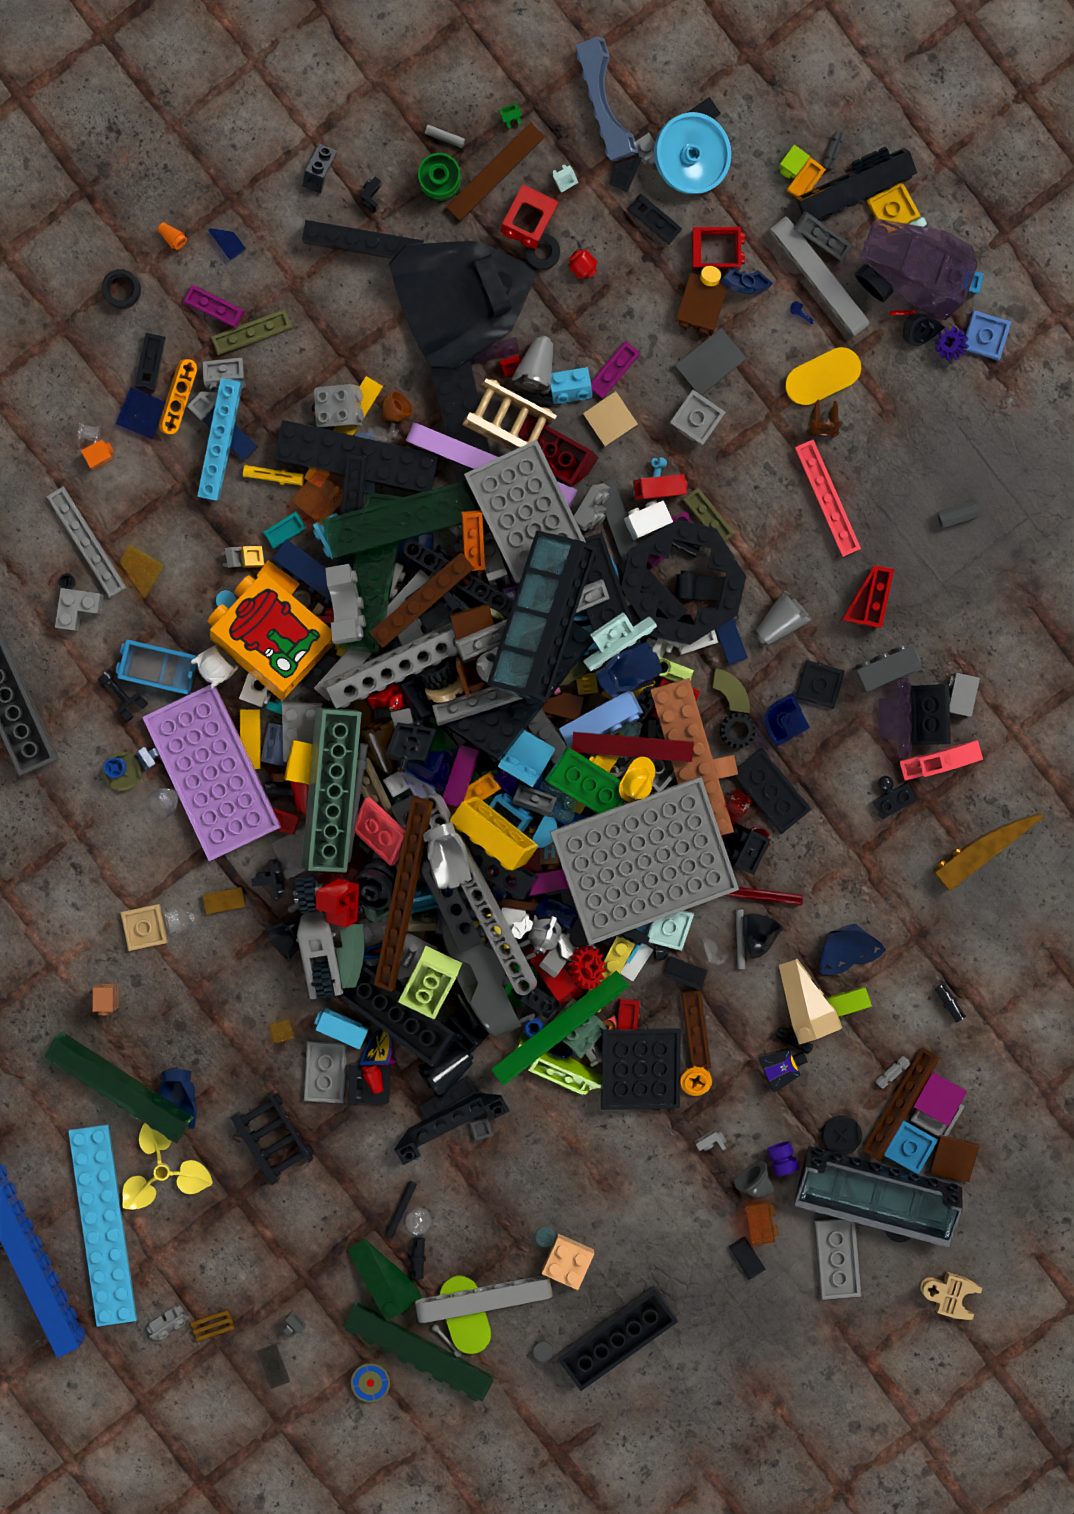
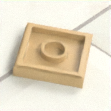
(610, 419)
(144, 927)

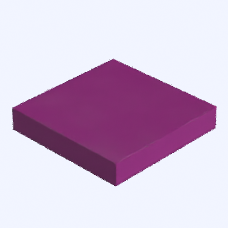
(940, 1098)

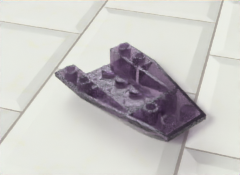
(922, 264)

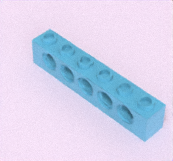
(220, 438)

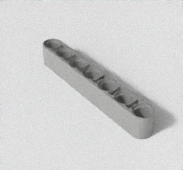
(819, 276)
(483, 1299)

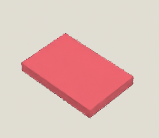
(380, 831)

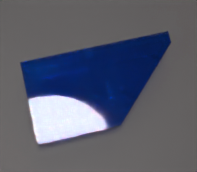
(228, 242)

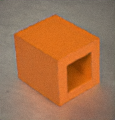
(98, 454)

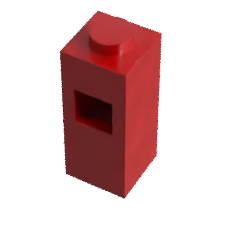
(660, 487)

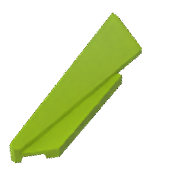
(563, 1071)

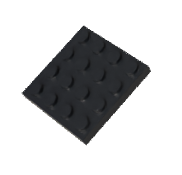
(640, 1068)

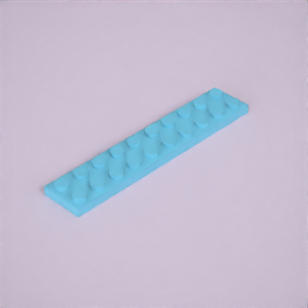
(102, 1225)

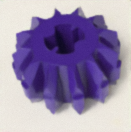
(945, 342)

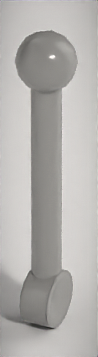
(457, 1352)

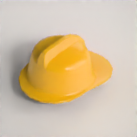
(637, 779)

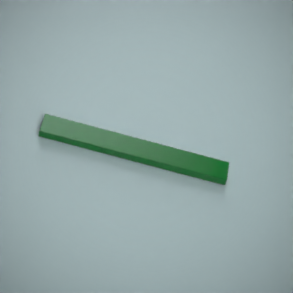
(560, 1028)

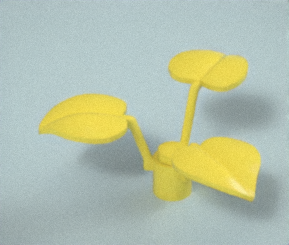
(191, 1179)

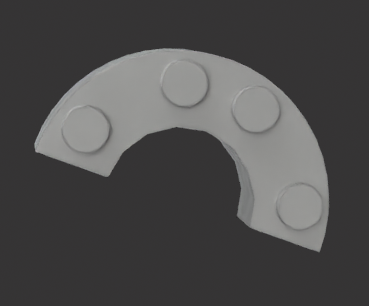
(346, 604)

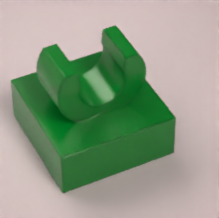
(510, 112)

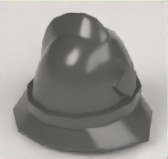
(755, 1181)

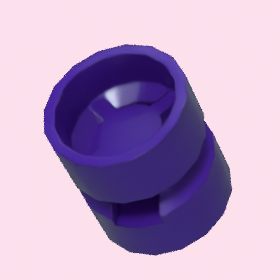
(782, 1157)

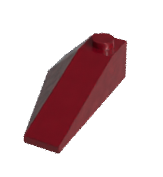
(565, 456)

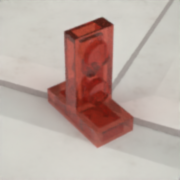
(737, 806)

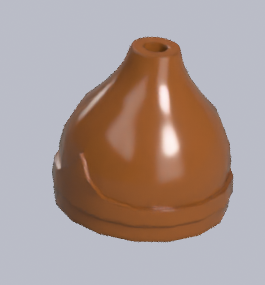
(396, 407)

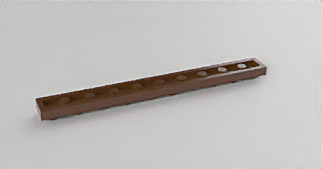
(403, 893)

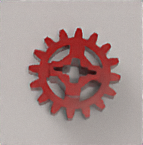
(587, 967)

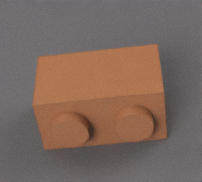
(105, 998)

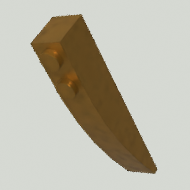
(980, 851)

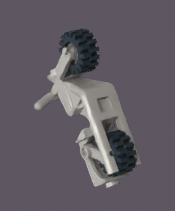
(315, 942)

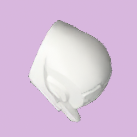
(215, 665)

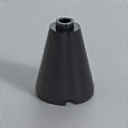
(447, 1071)

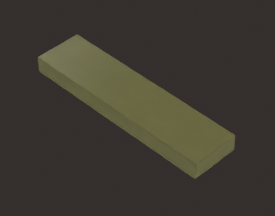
(251, 332)

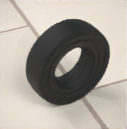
(551, 260)

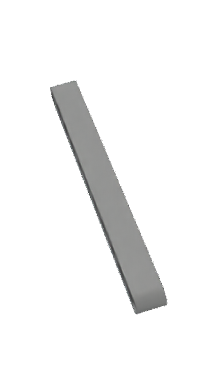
(496, 918)

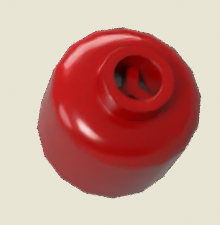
(582, 263)

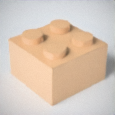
(567, 1261)

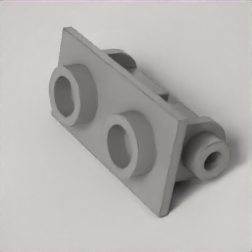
(161, 1328)

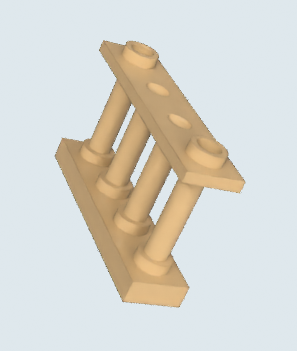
(493, 430)

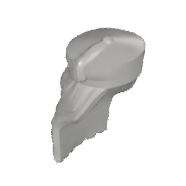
(447, 856)

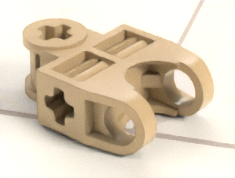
(949, 1294)

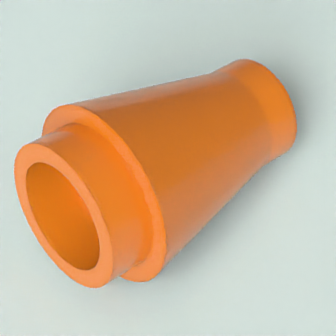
(174, 237)

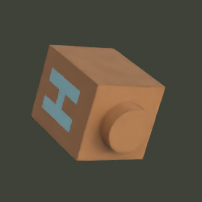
(549, 858)

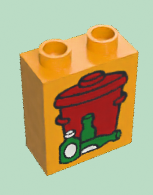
(270, 634)

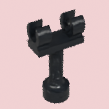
(107, 678)

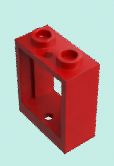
(697, 232)

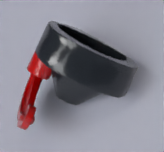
(918, 327)

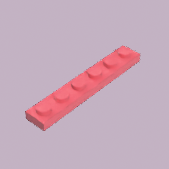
(827, 498)

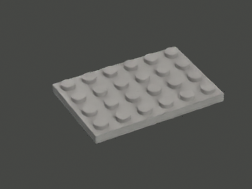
(519, 498)

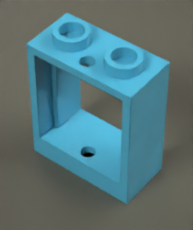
(341, 1028)

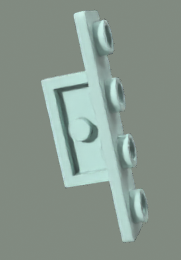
(615, 637)

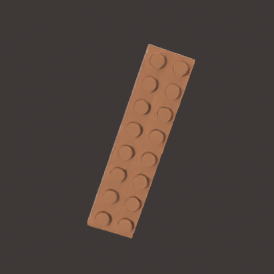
(682, 721)

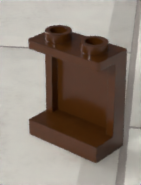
(701, 305)

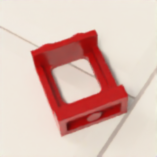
(536, 200)

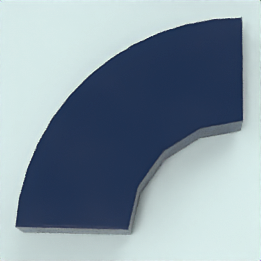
(746, 283)

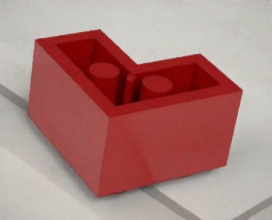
(339, 902)

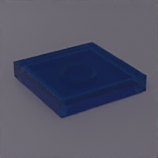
(141, 413)

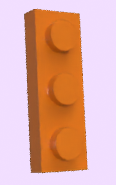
(473, 538)

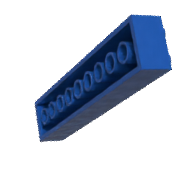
(35, 1272)

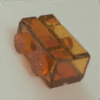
(760, 1222)

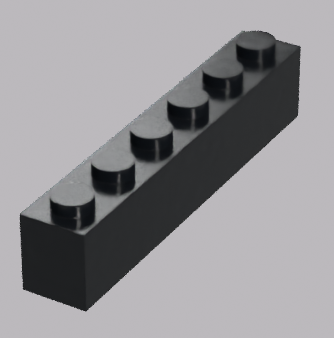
(858, 184)
(354, 239)

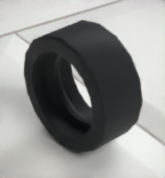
(121, 304)

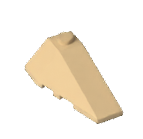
(809, 1010)

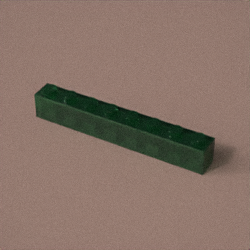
(119, 1087)
(418, 1351)

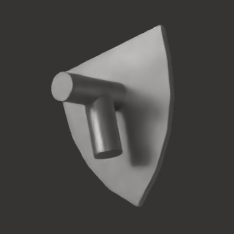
(411, 953)

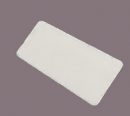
(632, 969)

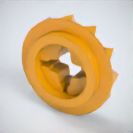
(699, 1087)

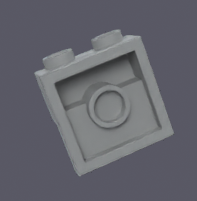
(591, 511)

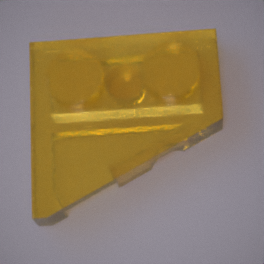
(141, 569)

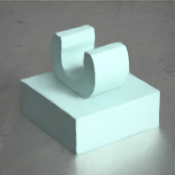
(565, 178)

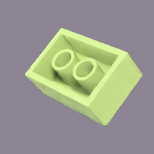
(430, 982)

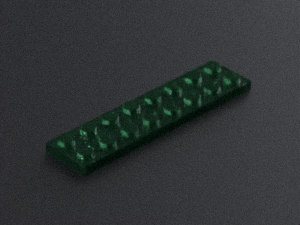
(398, 519)
(375, 578)

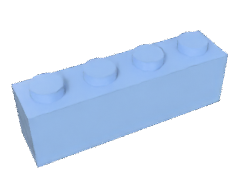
(605, 717)

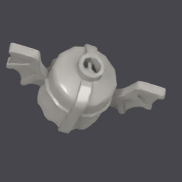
(544, 936)

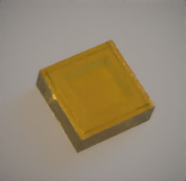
(282, 1030)

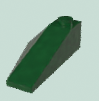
(386, 1282)

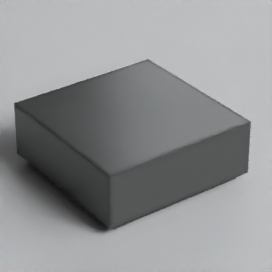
(481, 1128)

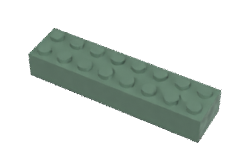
(331, 789)

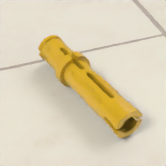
(273, 475)

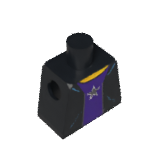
(781, 1067)

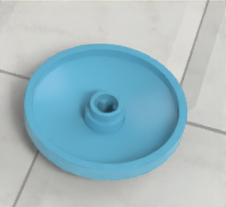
(692, 153)

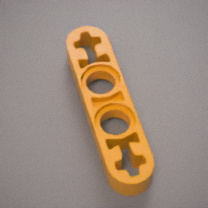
(173, 395)

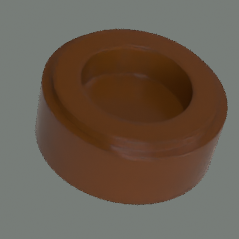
(278, 776)

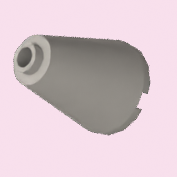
(536, 367)
(782, 619)

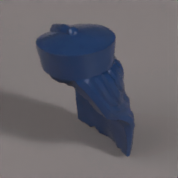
(629, 670)
(179, 1090)

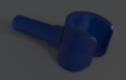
(796, 308)

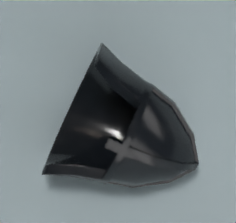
(759, 934)
(284, 937)

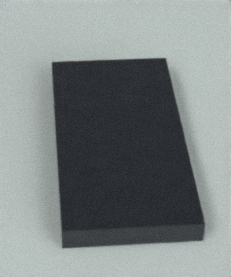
(771, 791)

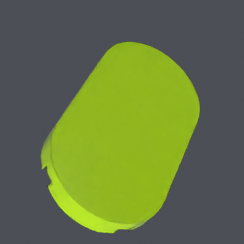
(468, 1332)

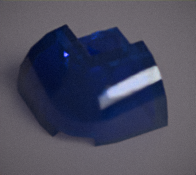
(785, 720)

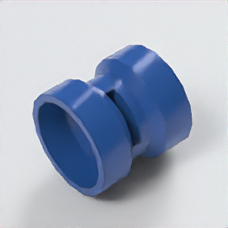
(113, 770)

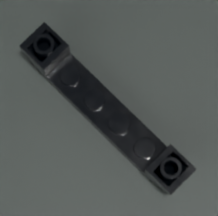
(425, 1131)

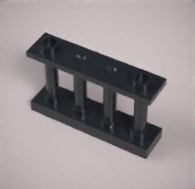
(263, 1154)

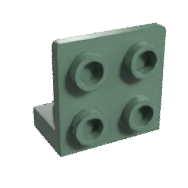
(585, 1035)

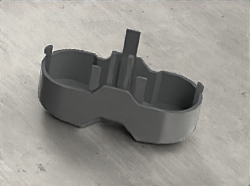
(484, 981)

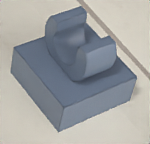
(146, 758)

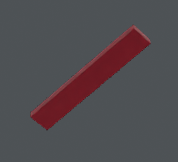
(632, 746)

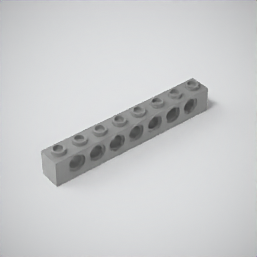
(391, 660)

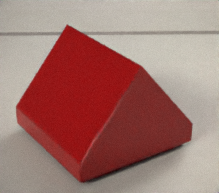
(509, 365)

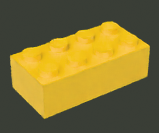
(493, 833)

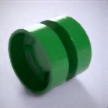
(439, 177)

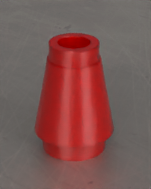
(373, 1077)

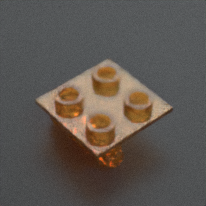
(318, 497)

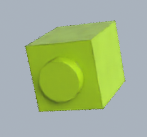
(793, 162)

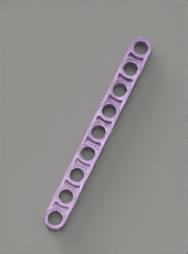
(462, 452)

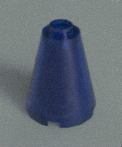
(436, 770)

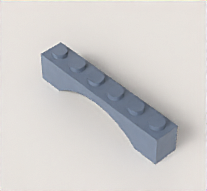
(594, 60)

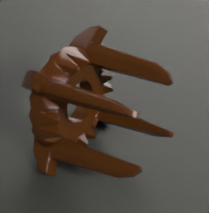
(826, 428)

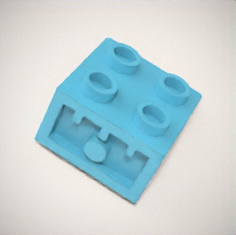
(527, 758)

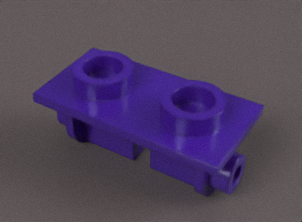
(507, 782)

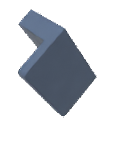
(273, 745)

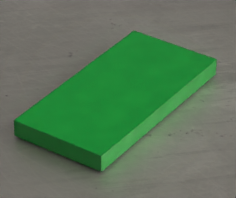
(585, 781)

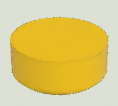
(710, 276)

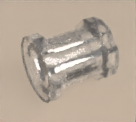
(89, 432)

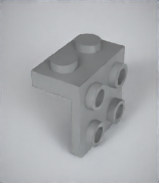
(338, 405)

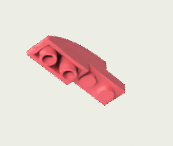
(941, 760)

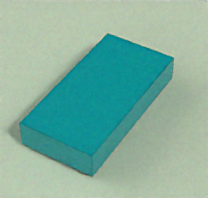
(285, 529)

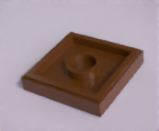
(471, 621)
(954, 1158)

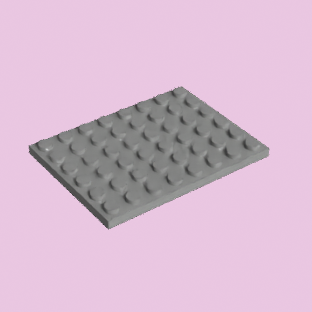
(644, 860)

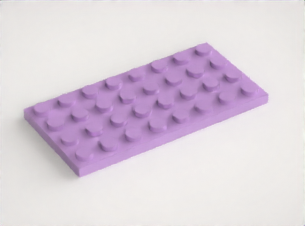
(211, 772)

